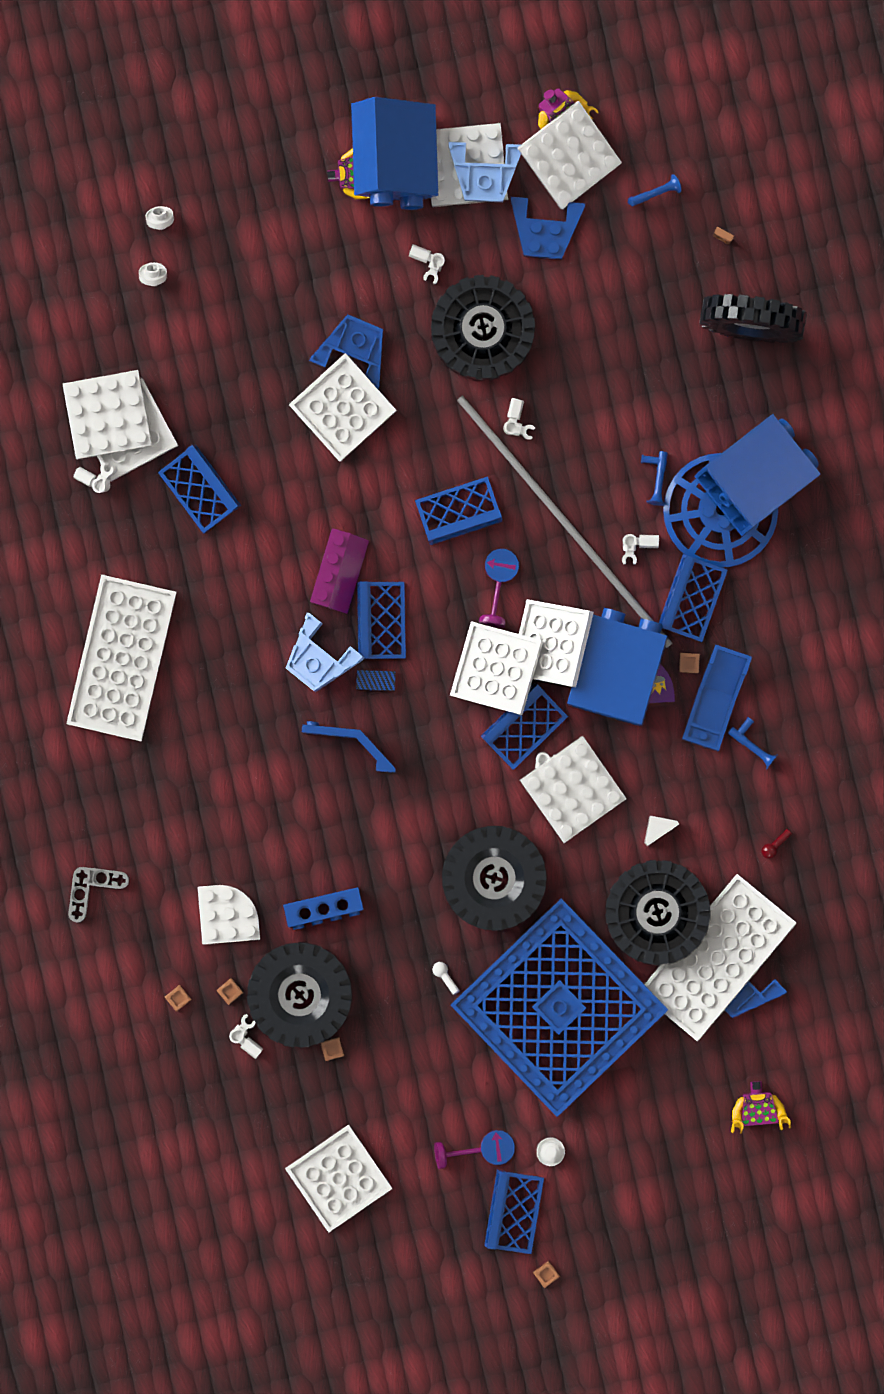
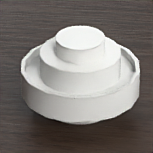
(159, 217)
(152, 274)
(550, 1151)

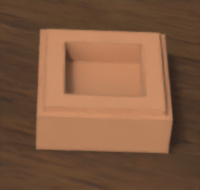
(723, 236)
(689, 663)
(229, 991)
(178, 998)
(332, 1049)
(546, 1274)

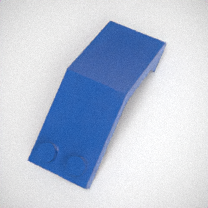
(716, 697)
(382, 763)

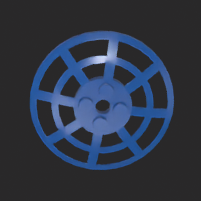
(711, 521)

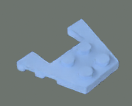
(483, 180)
(312, 663)

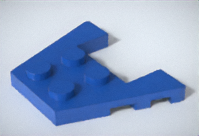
(545, 237)
(357, 340)
(751, 998)

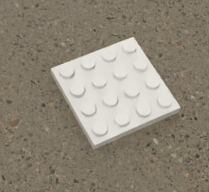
(482, 146)
(569, 155)
(342, 407)
(107, 414)
(161, 440)
(563, 637)
(496, 668)
(573, 789)
(338, 1178)

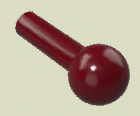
(770, 850)

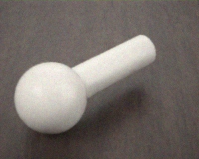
(440, 970)

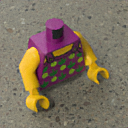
(557, 102)
(345, 175)
(758, 1109)

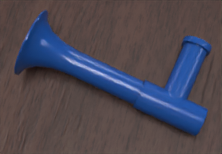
(672, 185)
(661, 466)
(739, 736)

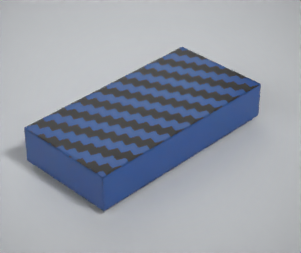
(375, 680)

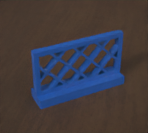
(209, 475)
(467, 524)
(679, 588)
(364, 620)
(509, 718)
(497, 1211)

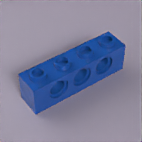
(292, 910)

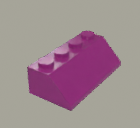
(339, 571)

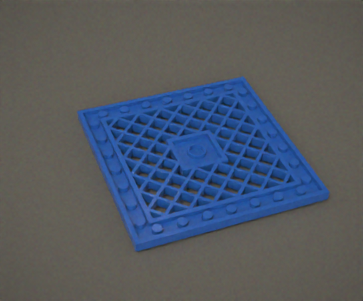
(559, 1007)

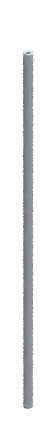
(556, 512)

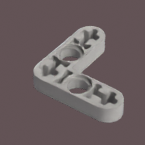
(91, 880)

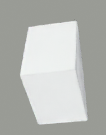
(658, 827)

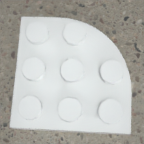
(227, 915)

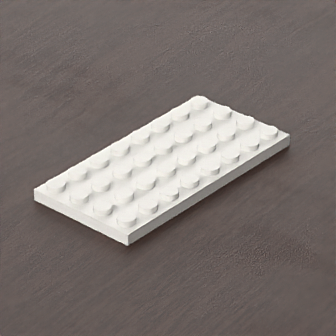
(121, 658)
(738, 942)

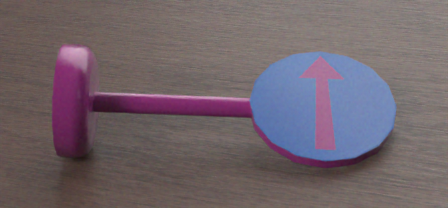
(500, 566)
(496, 1149)

